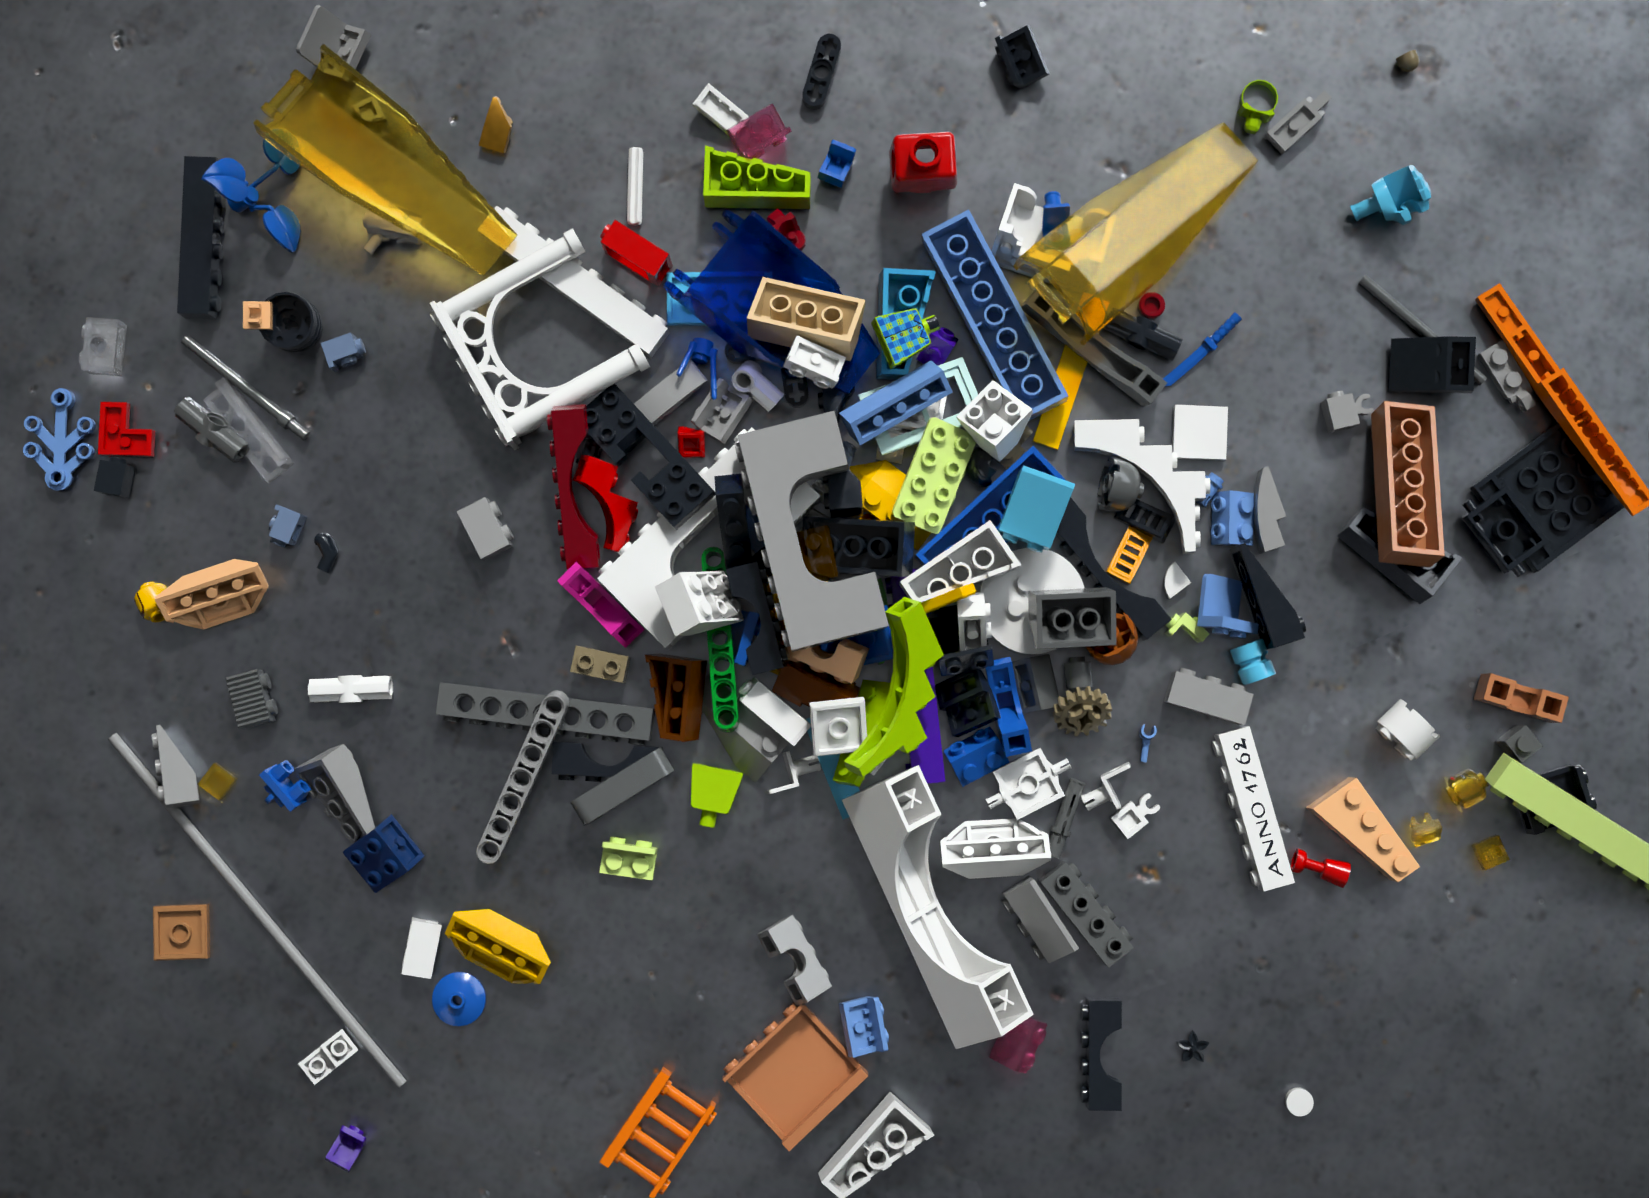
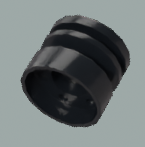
(293, 307)

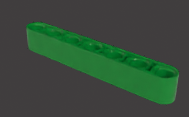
(718, 653)

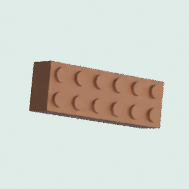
(1407, 484)

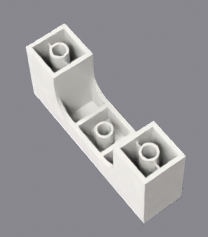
(653, 554)

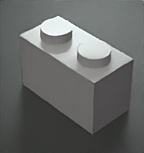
(485, 528)

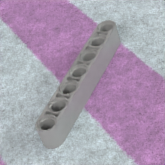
(514, 786)

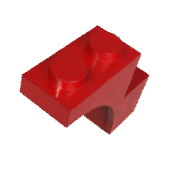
(618, 511)

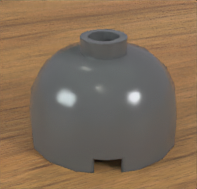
(1119, 486)

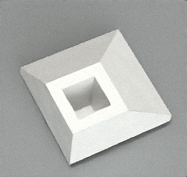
(995, 420)

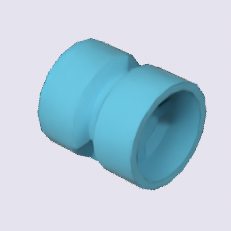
(1252, 661)

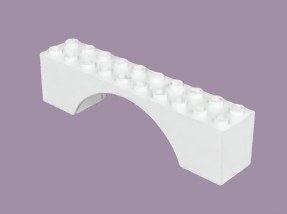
(971, 991)

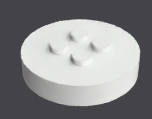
(1009, 596)

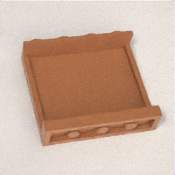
(795, 1074)

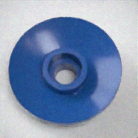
(469, 990)

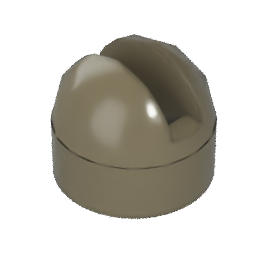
(1408, 61)

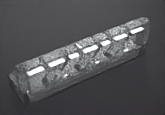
(252, 423)

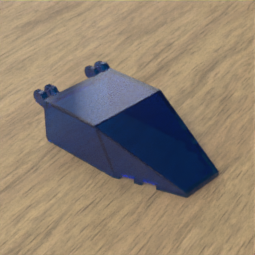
(731, 279)

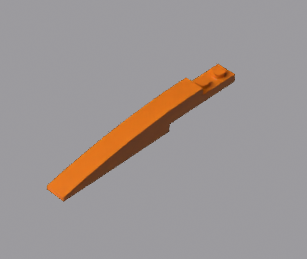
(1564, 400)

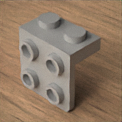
(327, 29)

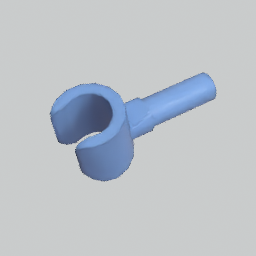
(1146, 742)

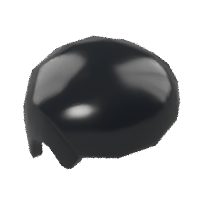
(979, 467)

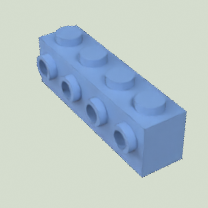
(895, 402)

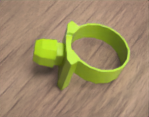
(1254, 117)

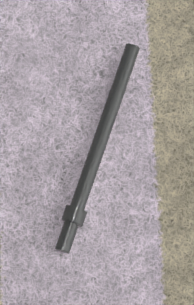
(1406, 316)
(283, 418)

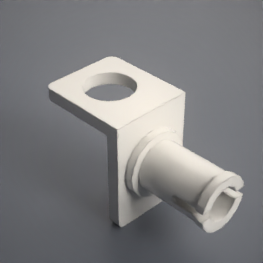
(795, 769)
(1105, 792)

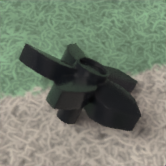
(1193, 1047)

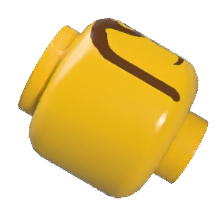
(146, 601)

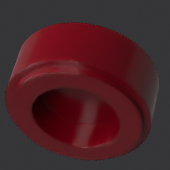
(1151, 305)

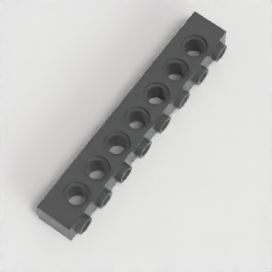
(452, 694)

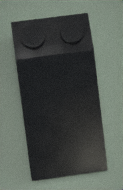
(869, 545)
(1266, 602)

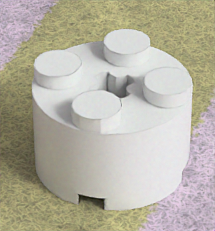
(1407, 729)

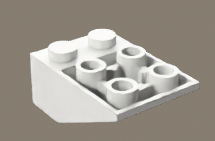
(698, 602)

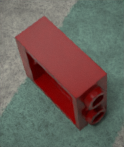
(636, 252)

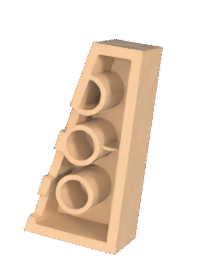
(1361, 824)

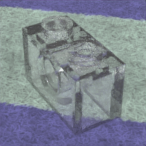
(110, 360)

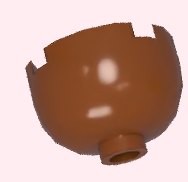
(1125, 643)

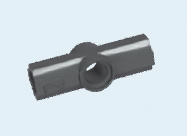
(211, 429)

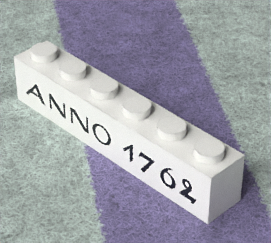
(1253, 808)

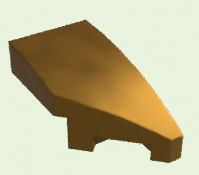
(496, 128)

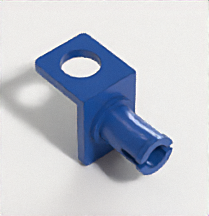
(1053, 212)

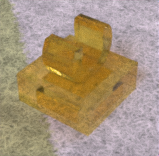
(1425, 832)
(1490, 852)

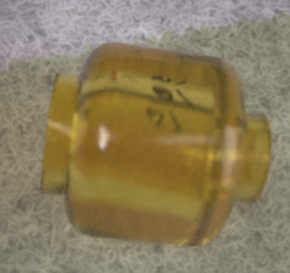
(1467, 788)

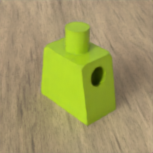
(713, 791)

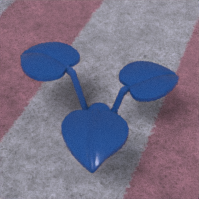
(229, 181)

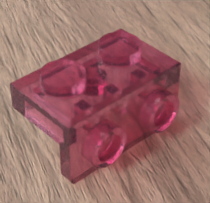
(758, 132)
(1019, 1045)

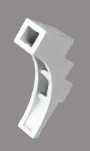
(1180, 489)

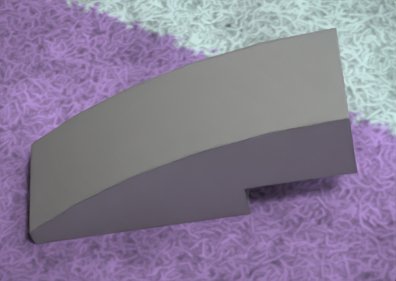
(670, 393)
(1267, 512)

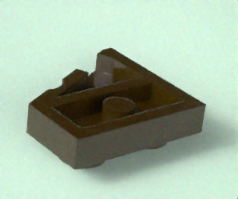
(818, 551)

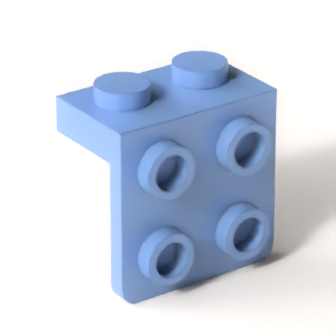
(1221, 607)

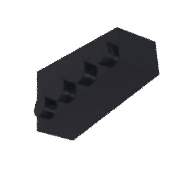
(1416, 581)

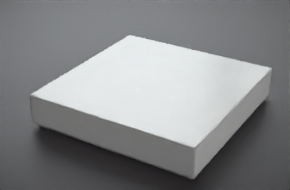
(1200, 432)
(837, 725)

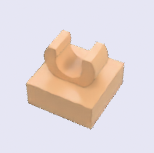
(257, 315)

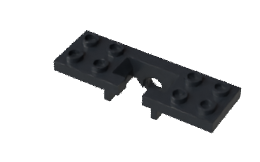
(620, 427)

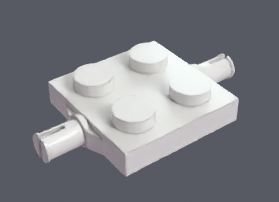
(1028, 783)

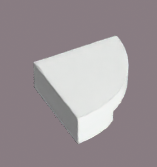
(1174, 580)

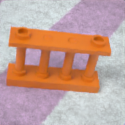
(632, 1131)

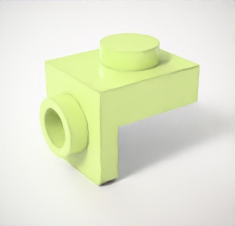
(1188, 624)

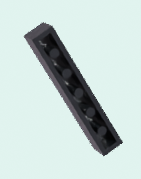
(200, 243)

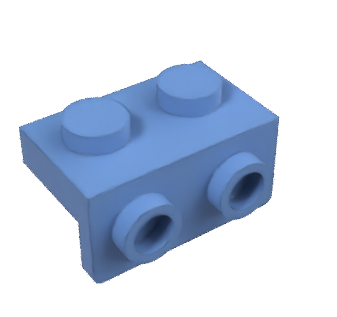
(1232, 518)
(864, 1026)

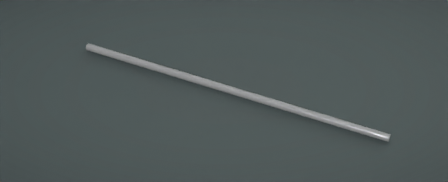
(261, 915)

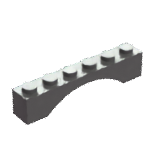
(1123, 371)

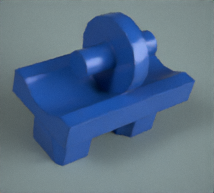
(281, 787)

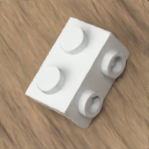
(814, 362)

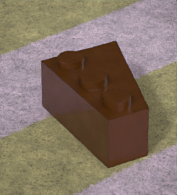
(803, 685)
(678, 695)

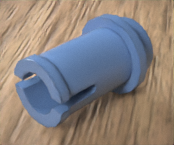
(1215, 484)

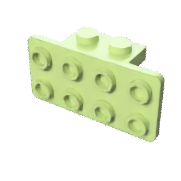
(934, 475)

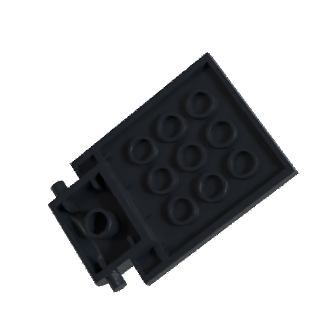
(1538, 503)

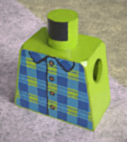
(903, 334)

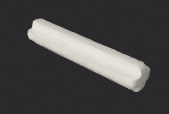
(635, 186)

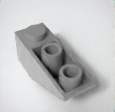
(178, 778)

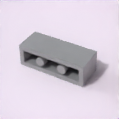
(1208, 696)

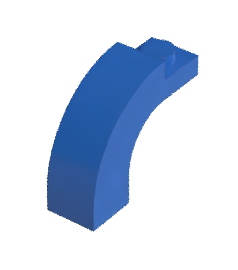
(1012, 725)

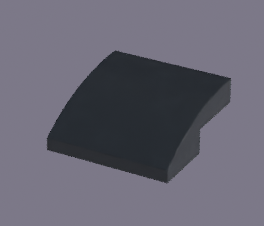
(967, 702)

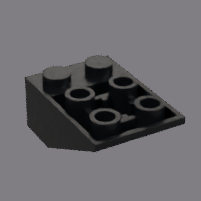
(1432, 364)

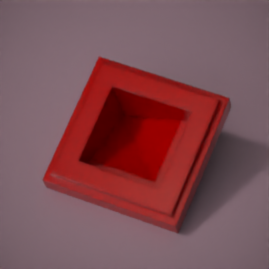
(691, 442)

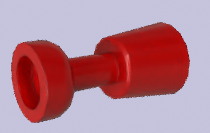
(1330, 870)

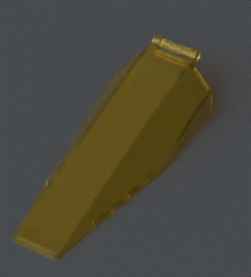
(383, 161)
(1136, 230)

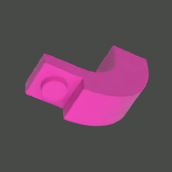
(600, 604)

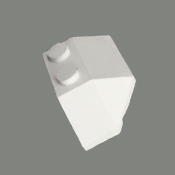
(994, 848)

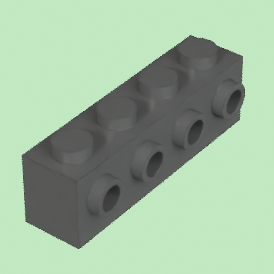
(1086, 914)

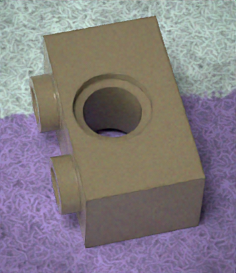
(600, 664)

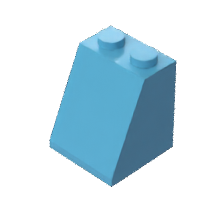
(1035, 509)

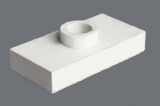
(718, 108)

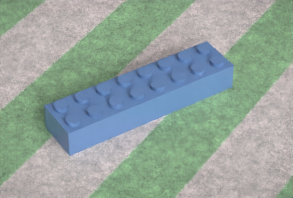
(993, 313)

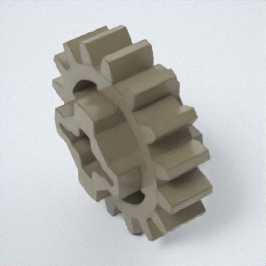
(1082, 711)

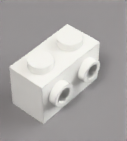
(972, 621)

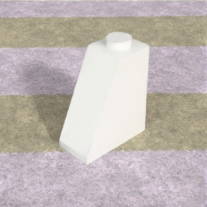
(773, 710)

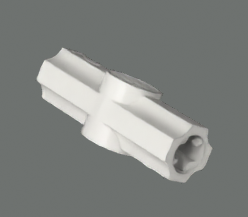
(350, 689)

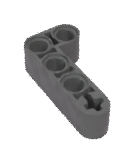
(622, 786)

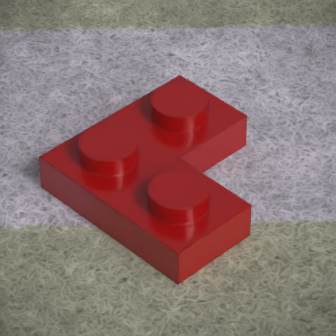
(117, 438)

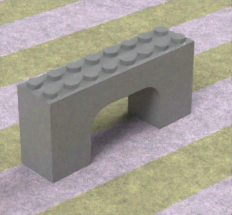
(776, 465)

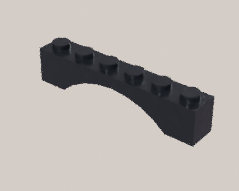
(844, 487)
(1142, 610)

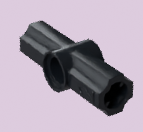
(1145, 335)

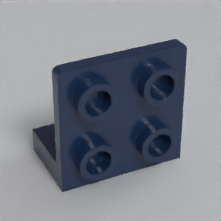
(383, 854)

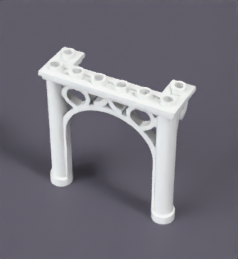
(495, 289)

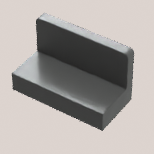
(1035, 683)

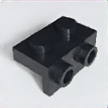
(1021, 57)

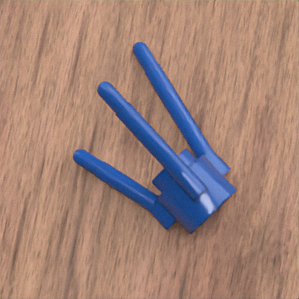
(700, 351)

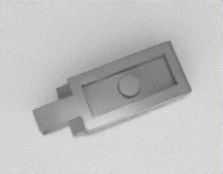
(1297, 122)
(1507, 375)

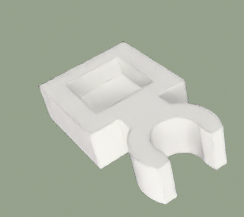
(1131, 817)

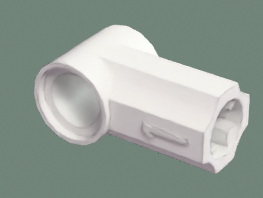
(758, 387)

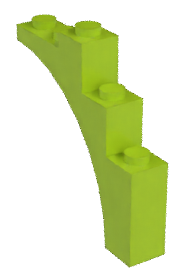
(898, 724)

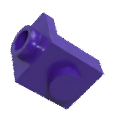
(940, 348)
(346, 1147)

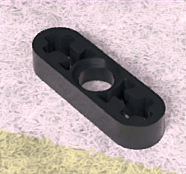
(833, 56)

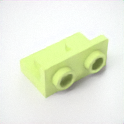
(628, 859)

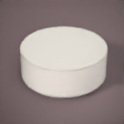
(1299, 1101)

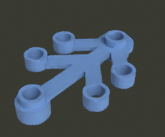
(59, 443)

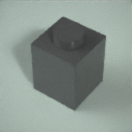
(1519, 743)

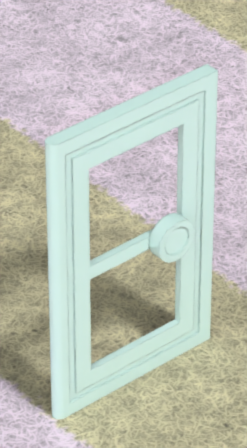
(954, 368)

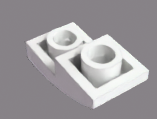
(328, 1057)

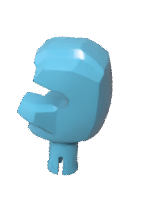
(1396, 196)

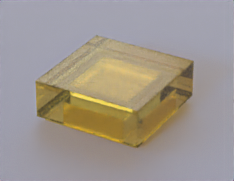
(217, 781)

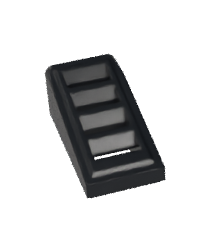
(1160, 536)

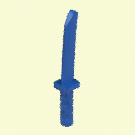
(1209, 344)

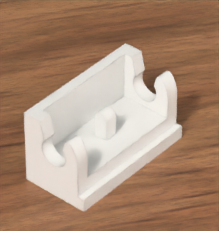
(421, 948)

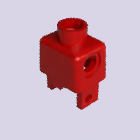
(912, 175)

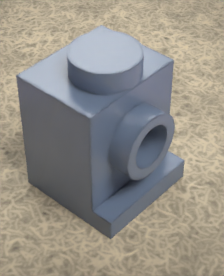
(343, 351)
(286, 526)

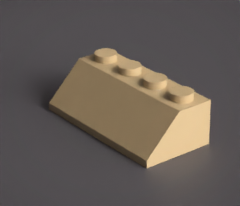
(820, 316)

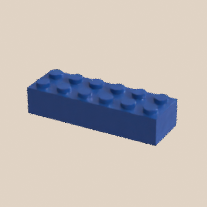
(986, 507)

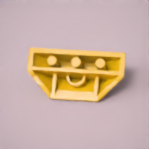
(880, 489)
(498, 945)

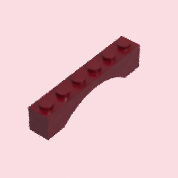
(580, 540)

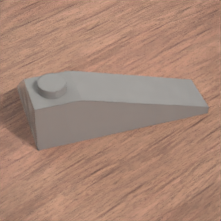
(753, 743)
(339, 786)

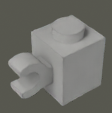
(1342, 411)

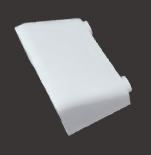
(1018, 230)

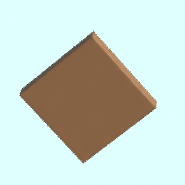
(181, 932)

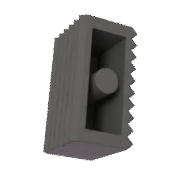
(251, 698)

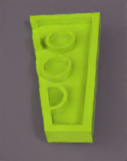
(875, 697)

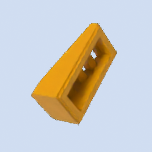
(1112, 571)

